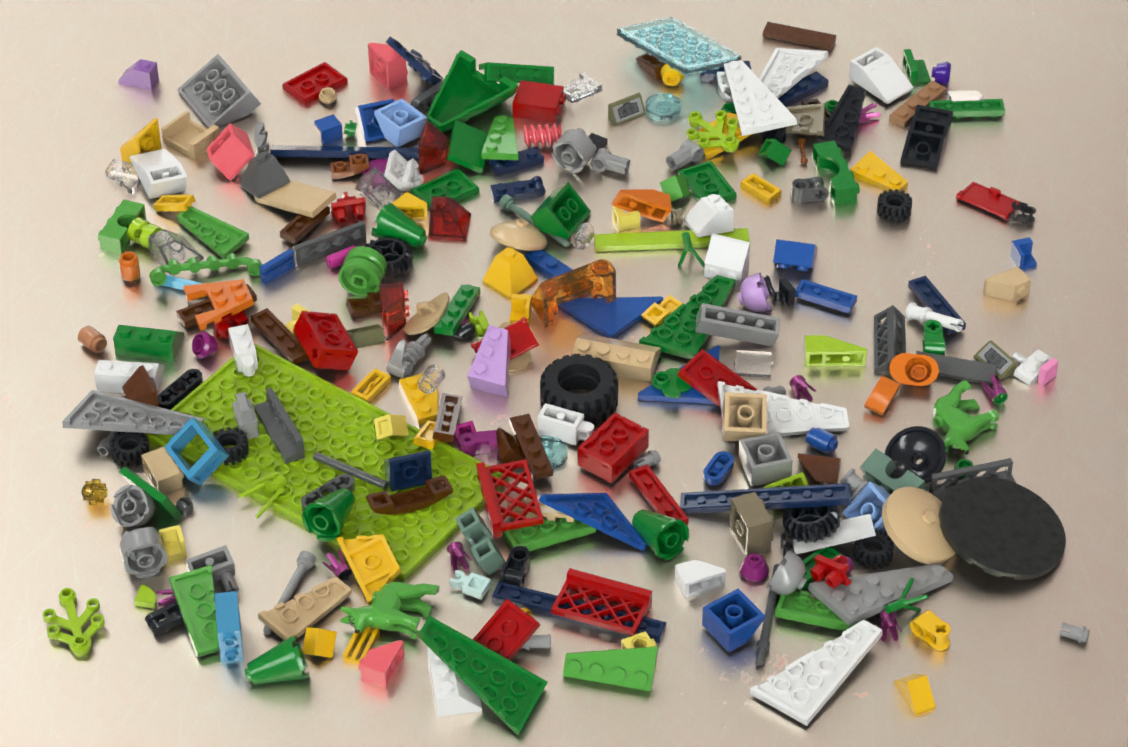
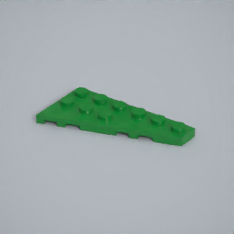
(678, 332)
(494, 679)

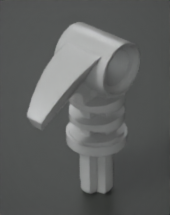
(404, 358)

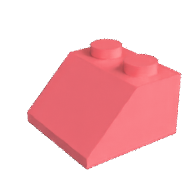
(387, 65)

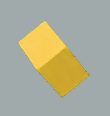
(412, 207)
(916, 693)

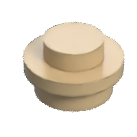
(328, 95)

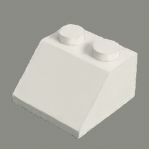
(710, 216)
(727, 258)

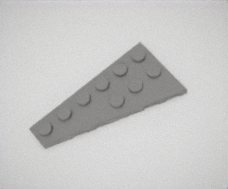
(120, 414)
(873, 591)

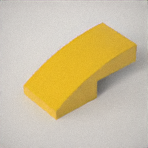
(657, 313)

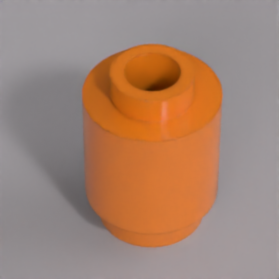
(129, 266)

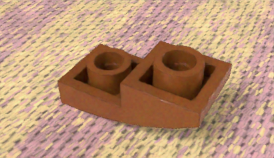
(356, 164)

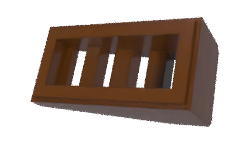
(651, 65)
(507, 447)

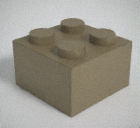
(751, 524)

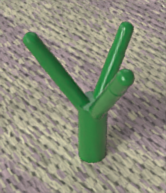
(688, 247)
(902, 603)

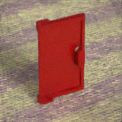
(988, 199)
(520, 337)

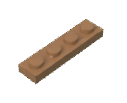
(903, 115)

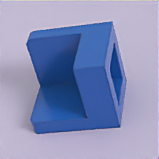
(329, 128)
(1021, 253)

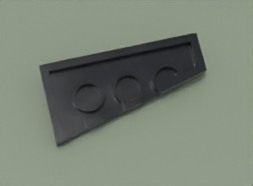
(845, 119)

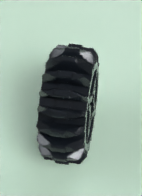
(396, 253)
(811, 522)

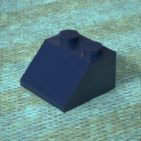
(408, 470)

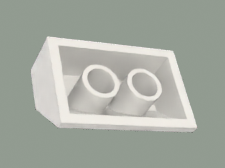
(112, 375)
(449, 691)

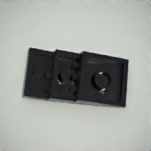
(927, 137)

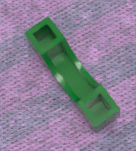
(829, 158)

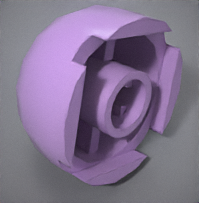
(755, 294)

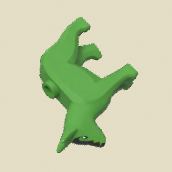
(959, 426)
(387, 607)

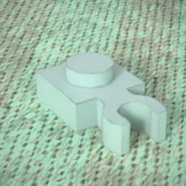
(474, 585)

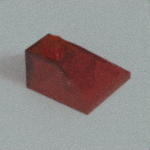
(432, 149)
(448, 220)

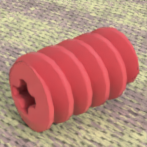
(542, 135)

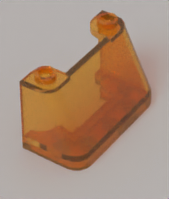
(593, 278)

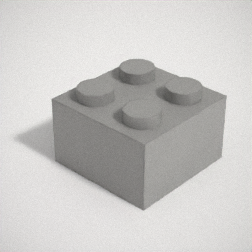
(765, 458)

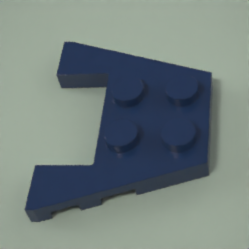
(416, 62)

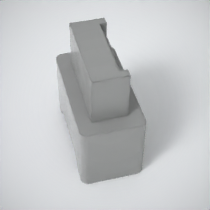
(245, 416)

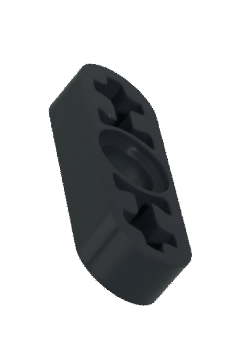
(189, 381)

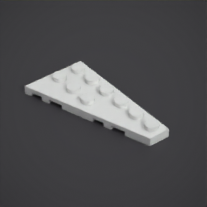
(789, 67)
(754, 103)
(793, 415)
(815, 677)

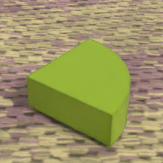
(145, 597)

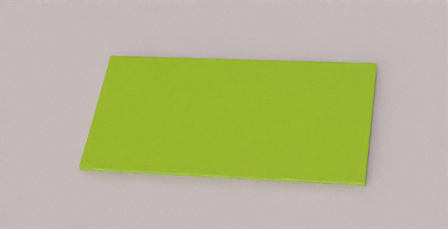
(342, 429)

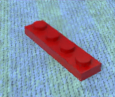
(656, 493)

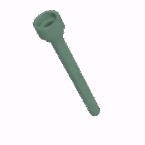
(508, 203)

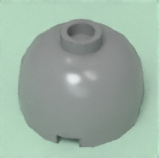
(132, 506)
(788, 575)

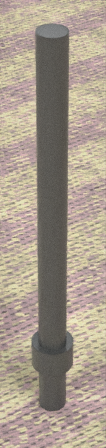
(763, 643)

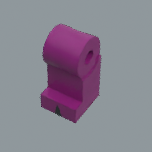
(479, 443)

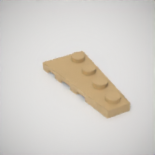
(305, 609)

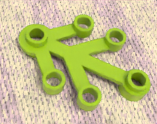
(728, 143)
(78, 643)

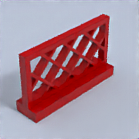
(492, 503)
(607, 590)

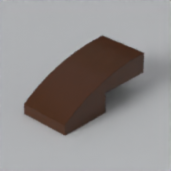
(364, 306)

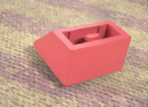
(231, 151)

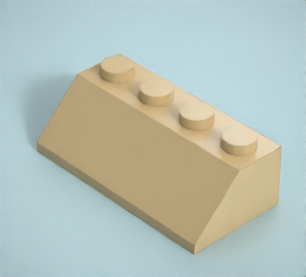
(625, 357)

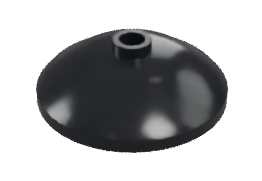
(917, 444)

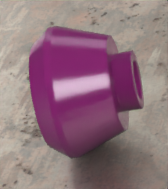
(204, 345)
(754, 568)

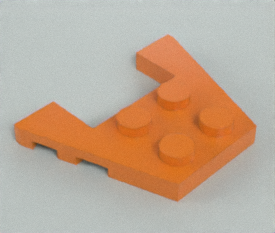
(224, 296)

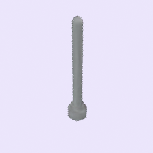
(304, 562)

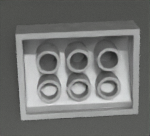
(218, 94)

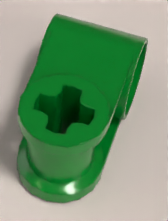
(933, 338)

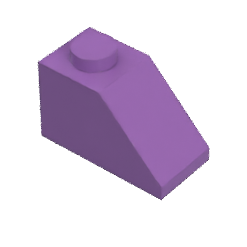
(141, 75)

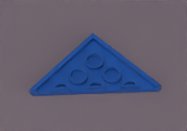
(612, 317)
(691, 396)
(598, 512)

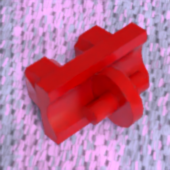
(346, 206)
(229, 321)
(832, 569)

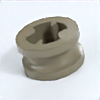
(676, 216)

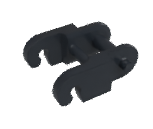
(1024, 208)

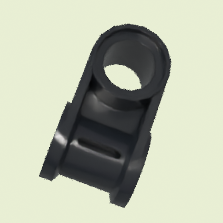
(516, 566)

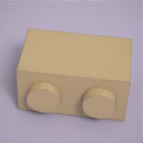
(162, 470)

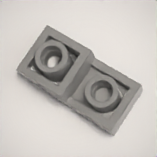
(261, 138)

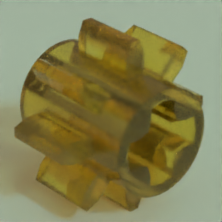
(94, 491)

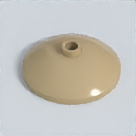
(518, 235)

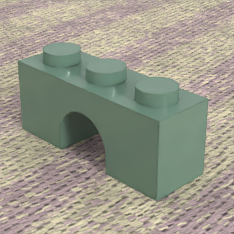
(879, 468)
(481, 540)

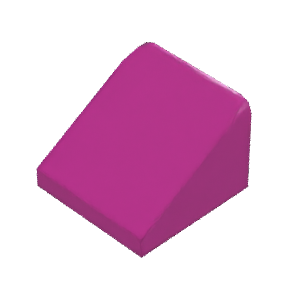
(467, 427)

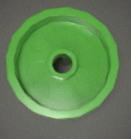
(362, 271)

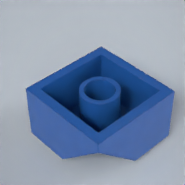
(732, 619)

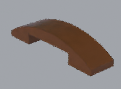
(411, 500)

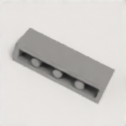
(737, 324)

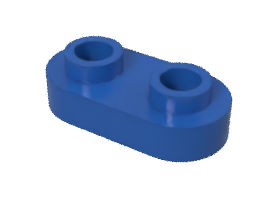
(718, 468)

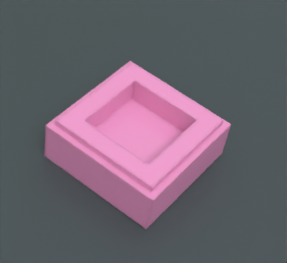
(1048, 371)

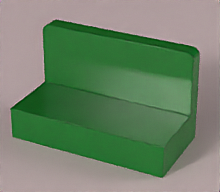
(915, 69)

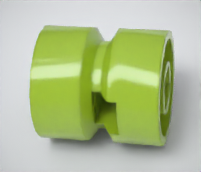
(140, 230)

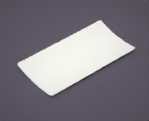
(849, 530)

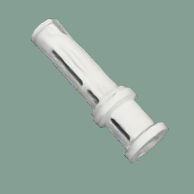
(924, 314)

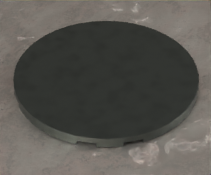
(1002, 528)

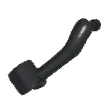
(776, 296)
(786, 544)

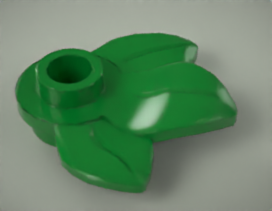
(670, 383)

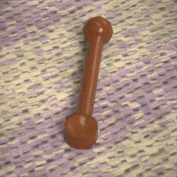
(801, 142)

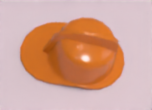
(914, 369)

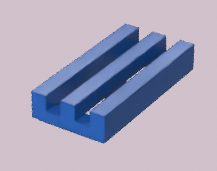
(277, 266)

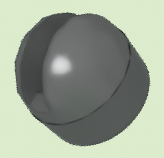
(185, 506)

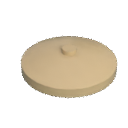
(914, 525)

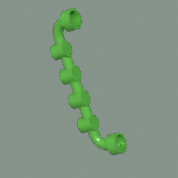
(158, 275)

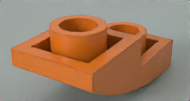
(882, 395)

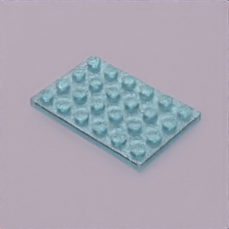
(678, 45)

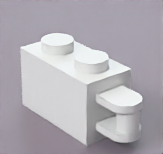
(243, 349)
(563, 424)

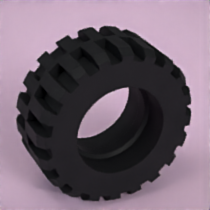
(585, 374)

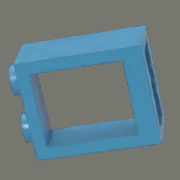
(208, 462)
(229, 627)

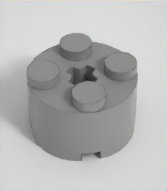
(573, 150)
(143, 552)

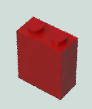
(539, 101)

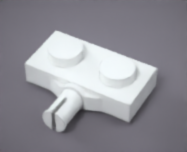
(1029, 368)

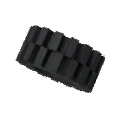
(894, 205)
(236, 438)
(127, 440)
(874, 559)

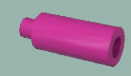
(337, 258)

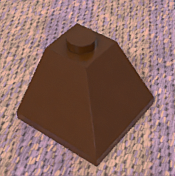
(140, 388)
(821, 467)

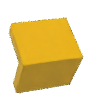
(520, 306)
(319, 642)

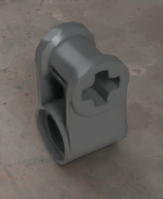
(807, 189)

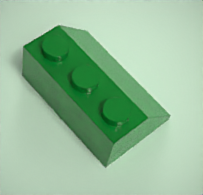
(561, 212)
(147, 343)

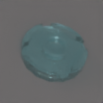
(663, 106)
(555, 450)

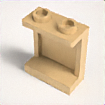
(188, 136)

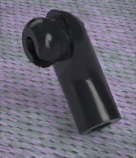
(465, 331)

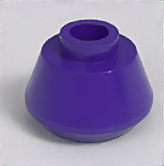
(942, 73)

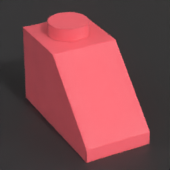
(381, 663)

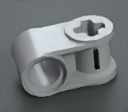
(856, 482)

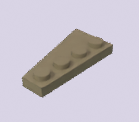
(809, 119)

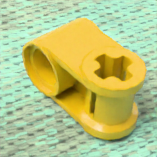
(931, 630)

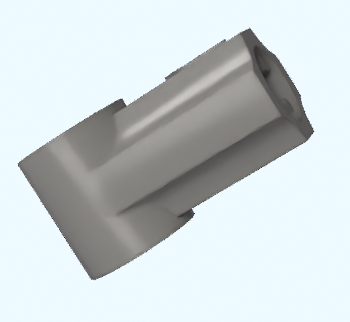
(688, 152)
(604, 160)

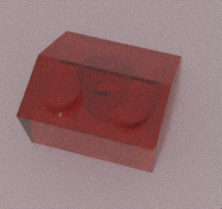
(393, 308)

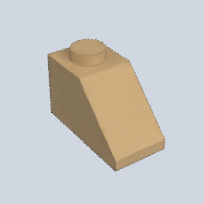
(1008, 285)

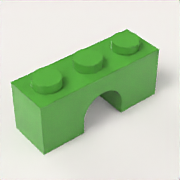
(114, 234)

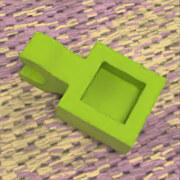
(480, 322)

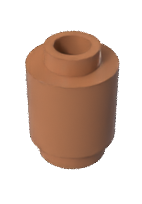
(92, 339)

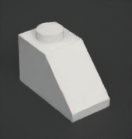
(698, 577)

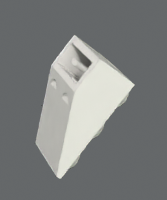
(879, 75)
(159, 173)

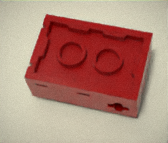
(325, 340)
(613, 447)

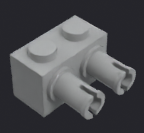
(222, 567)

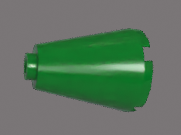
(395, 223)
(328, 514)
(661, 533)
(278, 664)

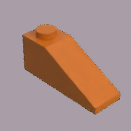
(648, 202)

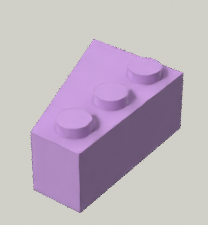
(491, 363)

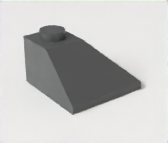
(263, 175)

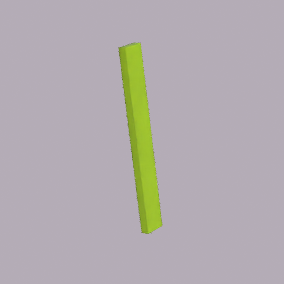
(658, 240)

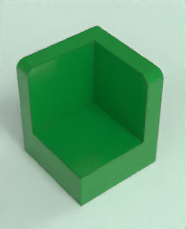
(775, 151)

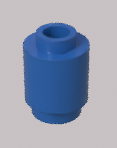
(822, 440)

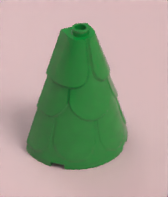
(466, 94)

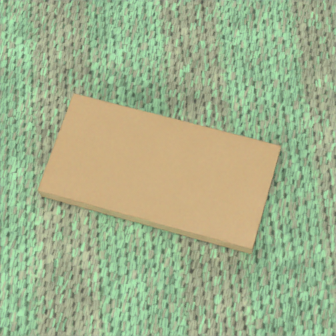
(299, 198)

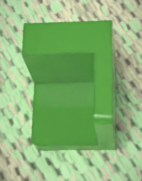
(675, 187)

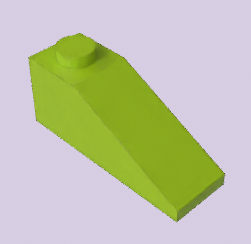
(828, 351)

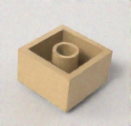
(744, 416)

